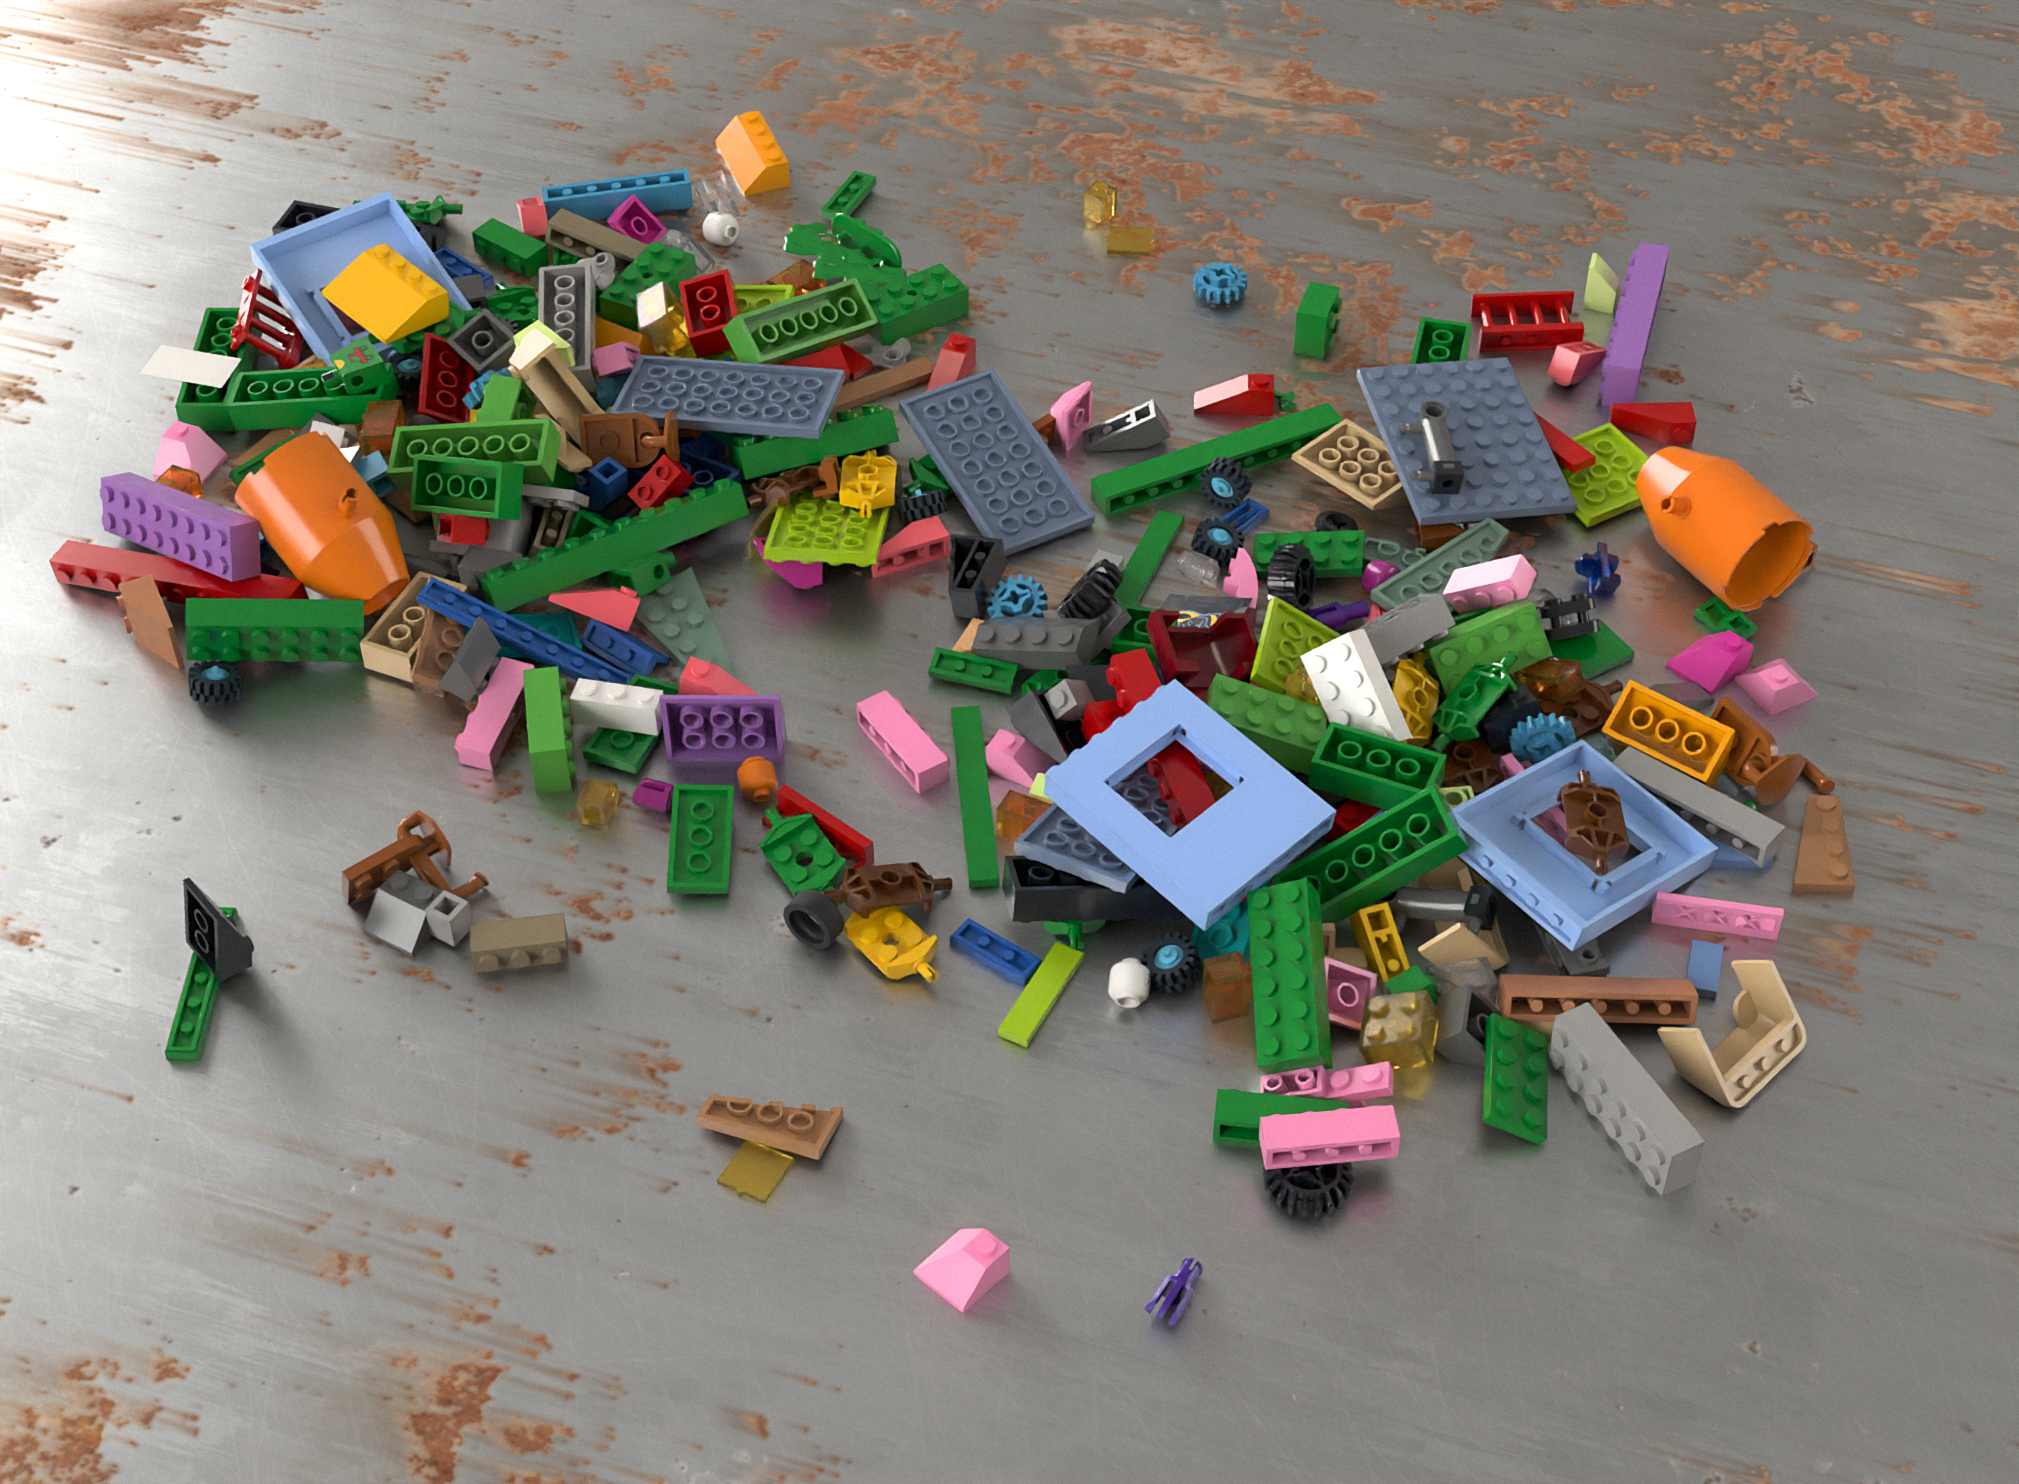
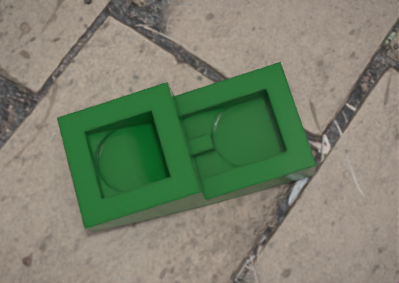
(1720, 619)

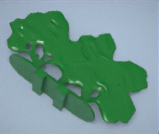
(853, 257)

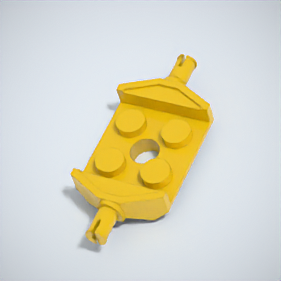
(868, 482)
(1416, 697)
(897, 961)

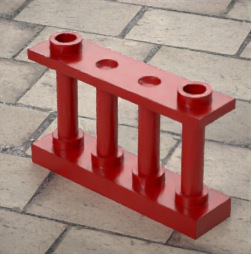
(1525, 336)
(290, 340)

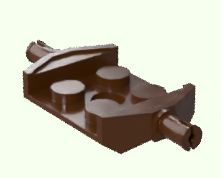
(781, 487)
(1589, 707)
(1477, 771)
(1590, 835)
(887, 887)

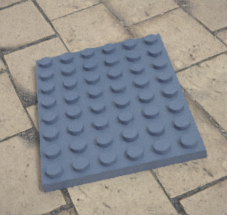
(1491, 431)

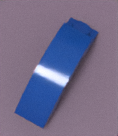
(602, 483)

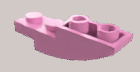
(1243, 582)
(1345, 1085)

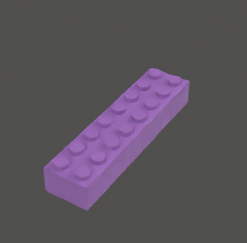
(1633, 324)
(181, 526)

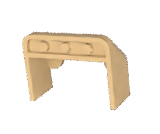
(552, 382)
(1453, 938)
(1753, 1052)

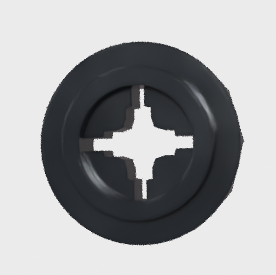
(1338, 521)

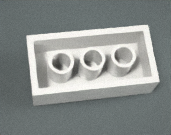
(1355, 686)

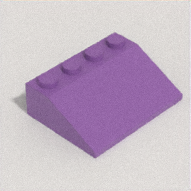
(723, 727)

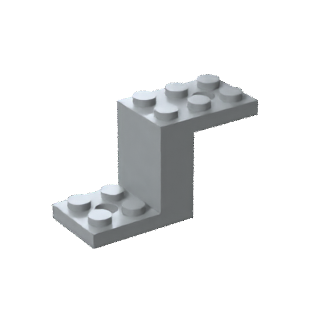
(515, 534)

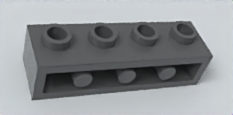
(1581, 962)

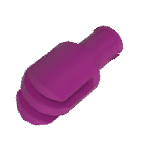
(654, 795)

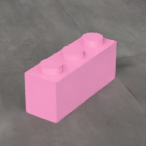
(615, 359)
(1490, 583)

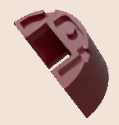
(1197, 654)

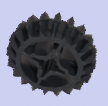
(1292, 576)
(1091, 591)
(1305, 1189)

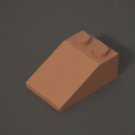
(149, 619)

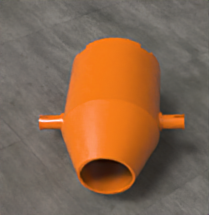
(326, 523)
(1723, 525)

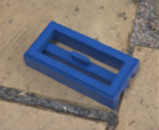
(1248, 521)

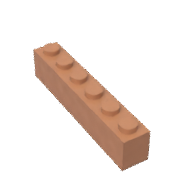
(1611, 997)

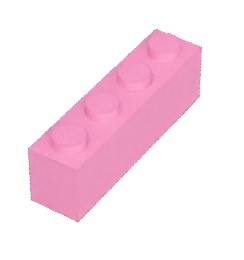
(494, 716)
(903, 741)
(1329, 1137)

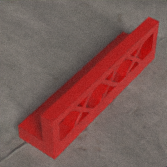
(842, 837)

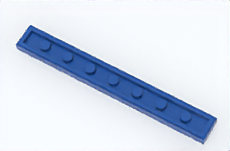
(518, 634)

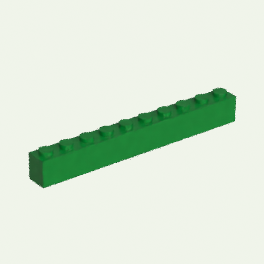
(1181, 469)
(613, 546)

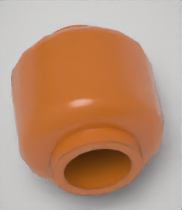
(757, 779)

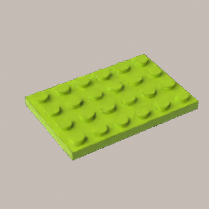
(825, 531)

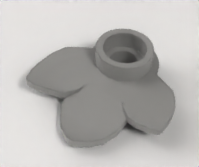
(602, 268)
(889, 356)

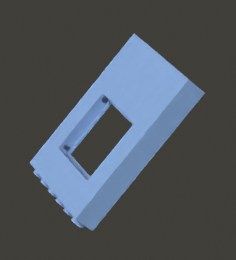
(313, 254)
(1225, 848)
(1551, 880)

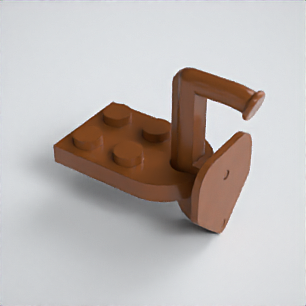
(622, 440)
(1771, 774)
(404, 854)

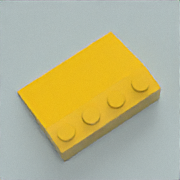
(388, 294)

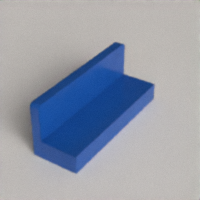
(622, 648)

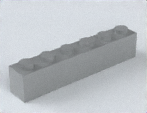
(1705, 808)

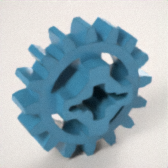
(1220, 282)
(475, 397)
(1018, 599)
(1541, 737)

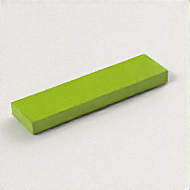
(1040, 994)

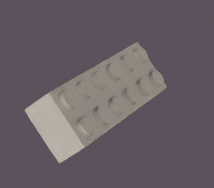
(570, 312)
(1625, 1099)

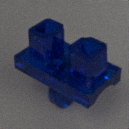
(1599, 570)

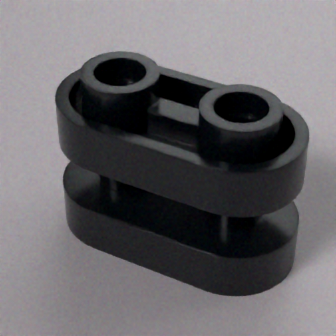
(1579, 604)

